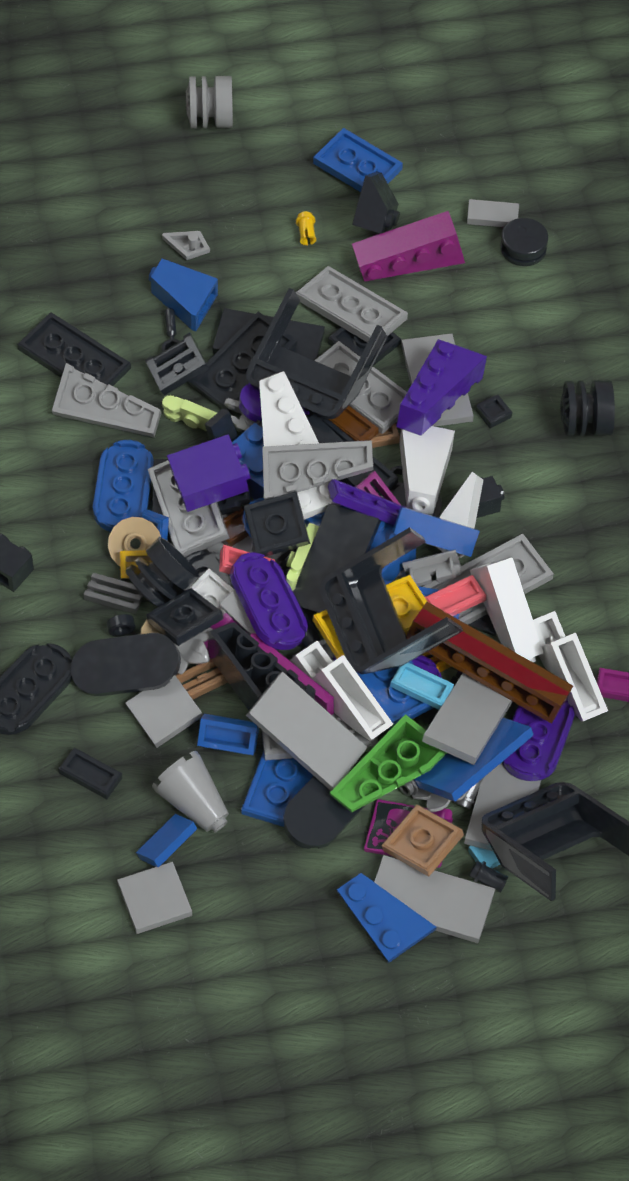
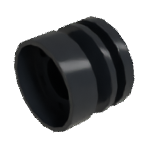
(588, 408)
(167, 568)

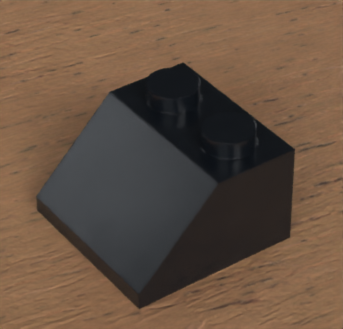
(376, 205)

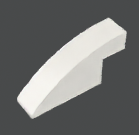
(567, 660)
(351, 696)

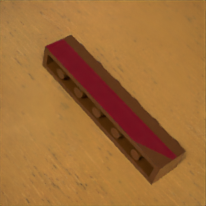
(496, 666)

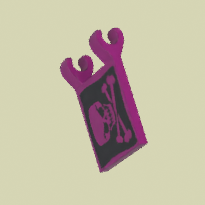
(387, 818)

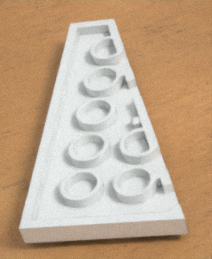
(287, 425)

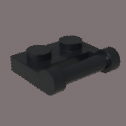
(180, 368)

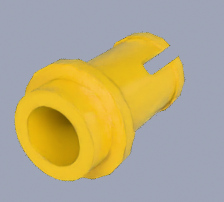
(306, 222)

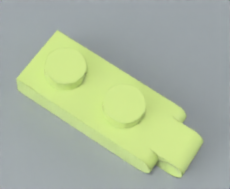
(297, 559)

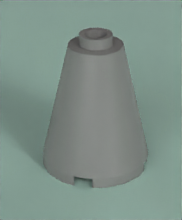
(193, 792)

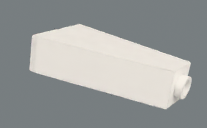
(424, 466)
(508, 607)

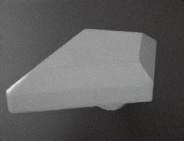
(187, 244)

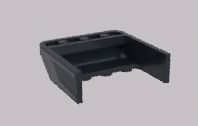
(314, 384)
(366, 615)
(545, 825)

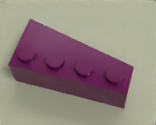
(410, 248)

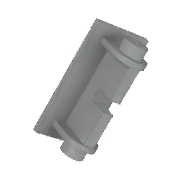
(443, 565)

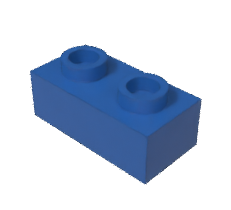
(228, 734)

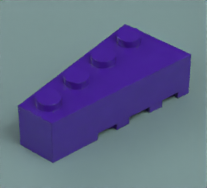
(440, 382)

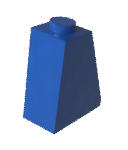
(184, 291)

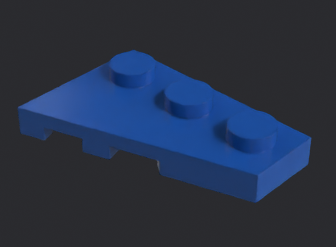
(384, 917)

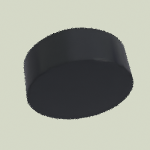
(121, 625)

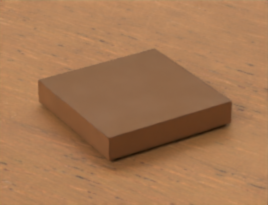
(422, 840)

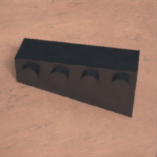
(245, 664)

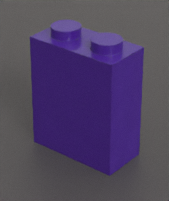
(209, 472)

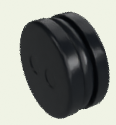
(524, 242)

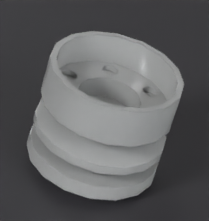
(210, 102)

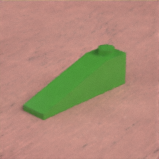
(388, 765)

